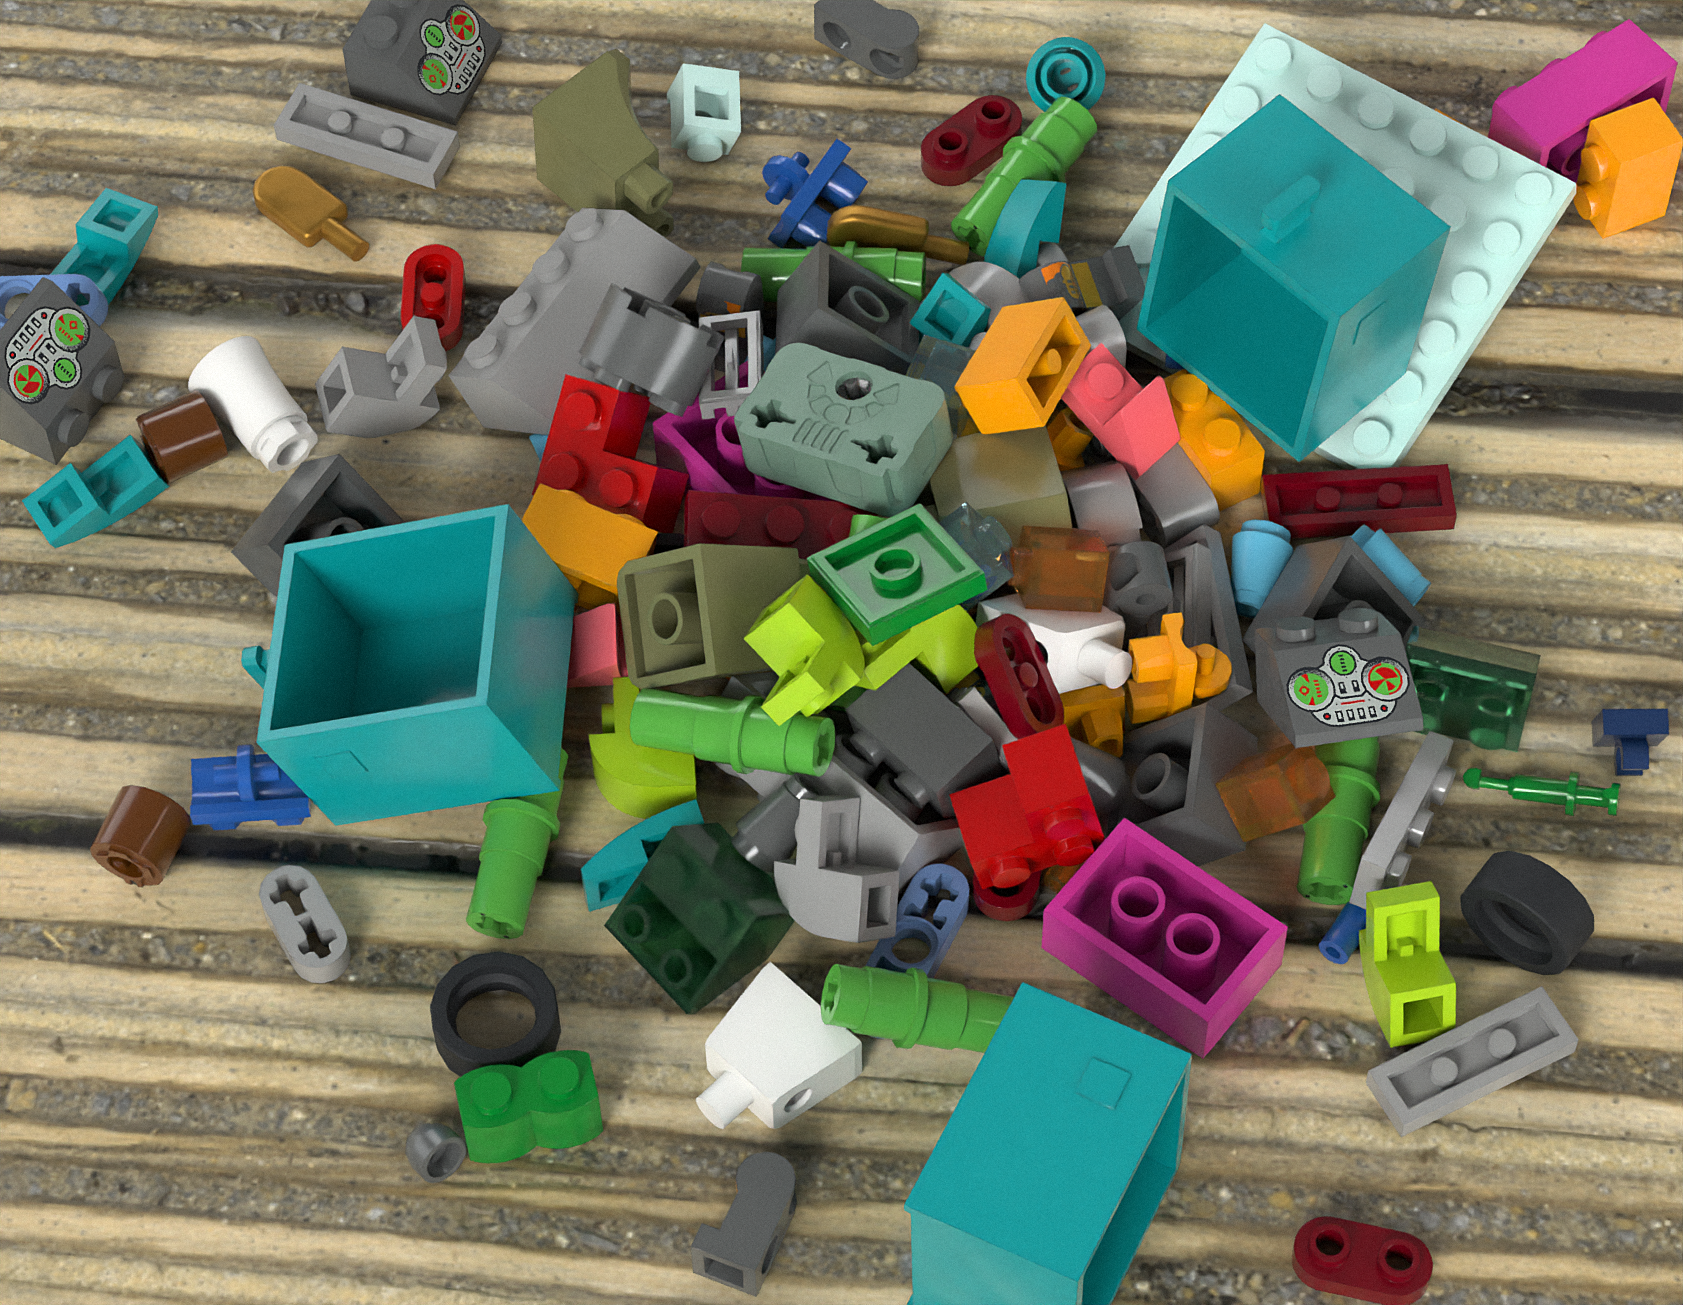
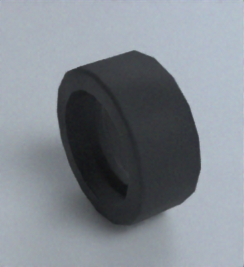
(1527, 912)
(485, 974)

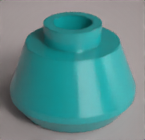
(1052, 59)

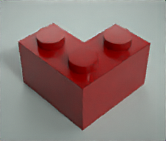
(595, 451)
(1031, 816)

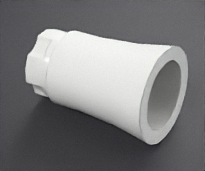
(254, 403)

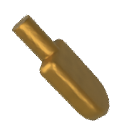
(306, 210)
(891, 229)

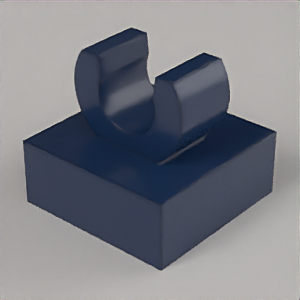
(1630, 734)

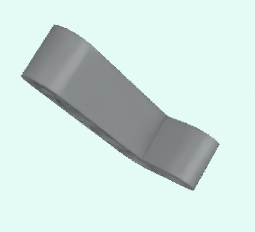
(1172, 491)

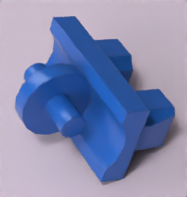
(790, 180)
(244, 790)

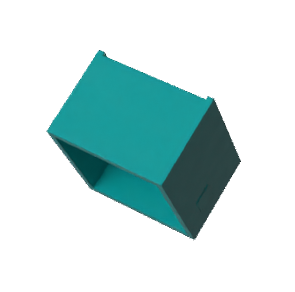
(1290, 276)
(417, 666)
(1049, 1161)

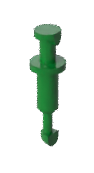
(1549, 790)

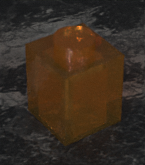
(1060, 569)
(1275, 790)

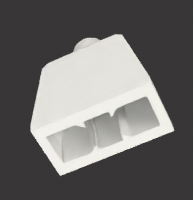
(1076, 645)
(775, 1055)

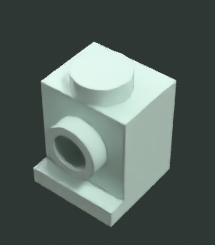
(705, 111)

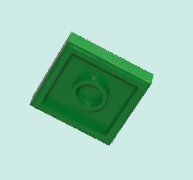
(897, 574)

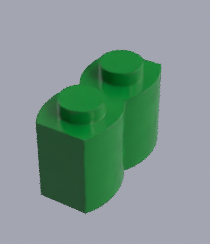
(516, 1108)

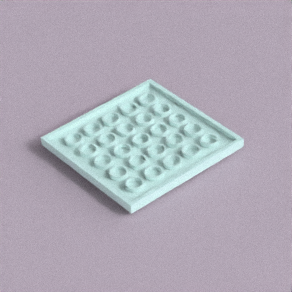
(1487, 193)

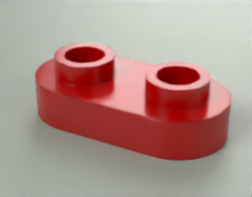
(433, 300)

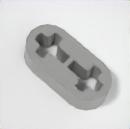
(292, 929)

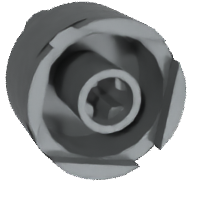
(650, 347)

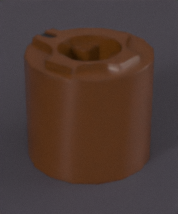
(182, 436)
(140, 835)

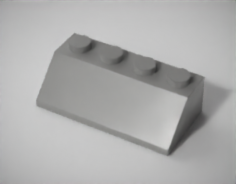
(521, 358)
(889, 825)

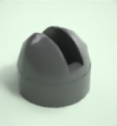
(435, 1151)

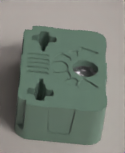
(844, 429)

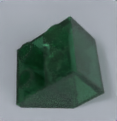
(1471, 687)
(699, 915)

